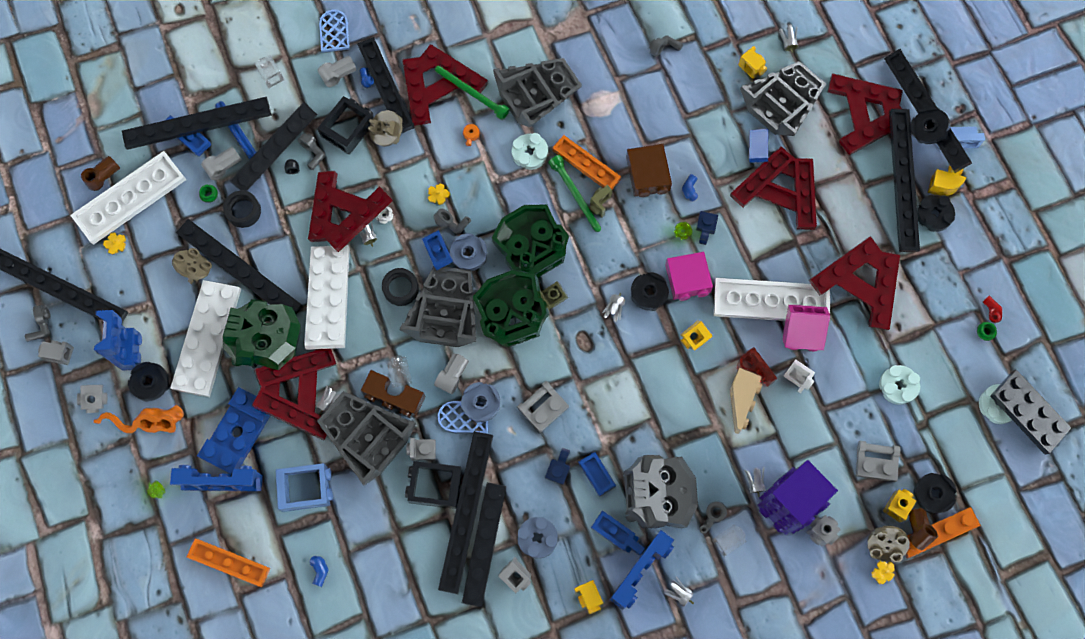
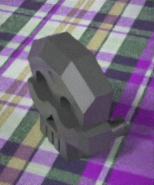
(676, 491)

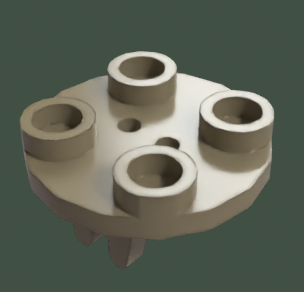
(378, 128)
(191, 264)
(887, 550)

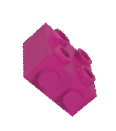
(689, 276)
(806, 327)

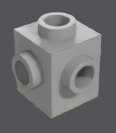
(84, 398)
(817, 533)

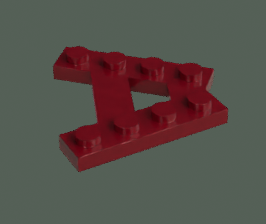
(857, 93)
(420, 96)
(800, 201)
(361, 211)
(878, 297)
(305, 369)

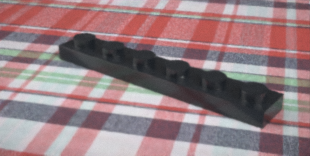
(384, 81)
(273, 147)
(484, 545)

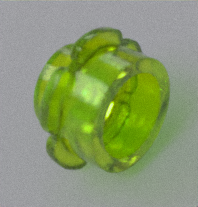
(683, 226)
(156, 489)

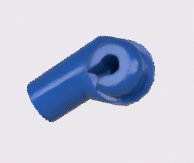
(366, 80)
(688, 189)
(320, 568)

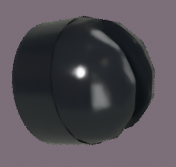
(291, 167)

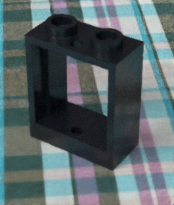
(336, 139)
(454, 487)

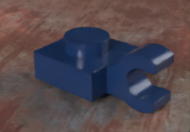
(706, 224)
(558, 469)

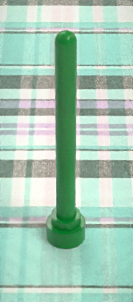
(500, 110)
(557, 164)

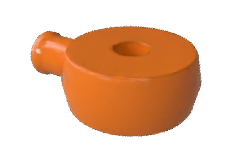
(471, 136)

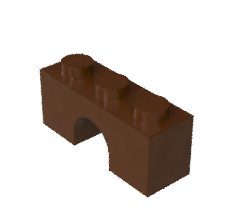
(407, 402)

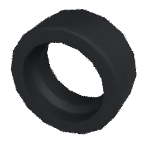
(238, 196)
(393, 274)

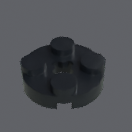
(933, 135)
(942, 205)
(645, 301)
(138, 378)
(946, 495)

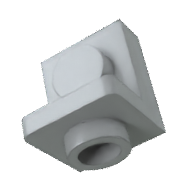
(421, 449)

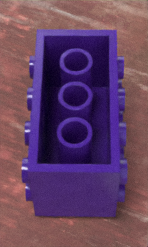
(796, 498)

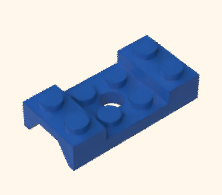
(118, 343)
(229, 451)
(191, 480)
(658, 548)

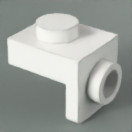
(800, 375)

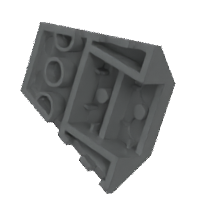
(536, 88)
(783, 98)
(443, 309)
(365, 434)

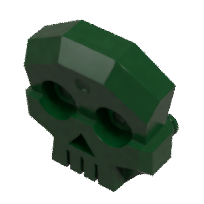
(523, 228)
(507, 293)
(248, 330)

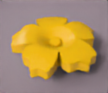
(438, 194)
(115, 243)
(883, 572)

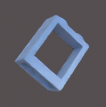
(283, 488)

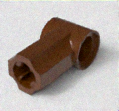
(100, 173)
(923, 532)

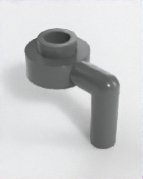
(657, 45)
(309, 144)
(444, 219)
(41, 316)
(712, 517)

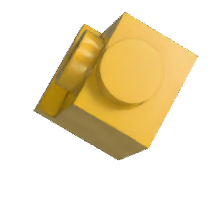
(752, 63)
(702, 335)
(894, 508)
(589, 596)

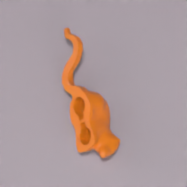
(148, 420)

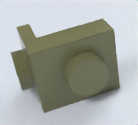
(599, 198)

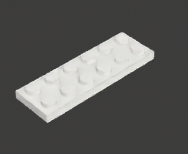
(128, 197)
(327, 298)
(763, 298)
(204, 339)

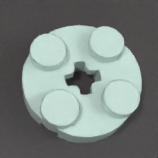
(526, 160)
(910, 381)
(990, 409)

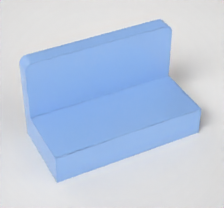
(968, 136)

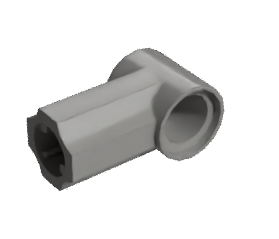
(333, 72)
(217, 166)
(449, 378)

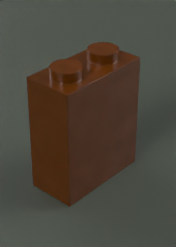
(648, 170)

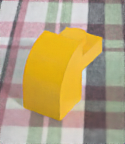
(945, 182)

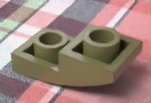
(553, 295)

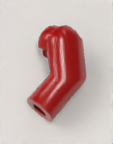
(995, 309)

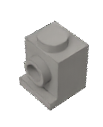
(55, 352)
(509, 578)

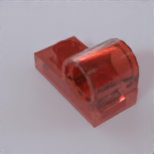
(758, 365)

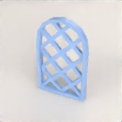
(322, 38)
(458, 430)

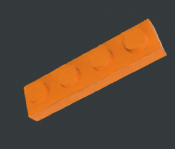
(586, 163)
(948, 529)
(228, 562)

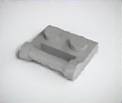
(548, 411)
(874, 467)

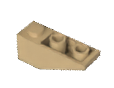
(742, 393)

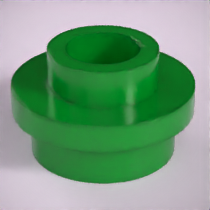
(206, 189)
(991, 329)

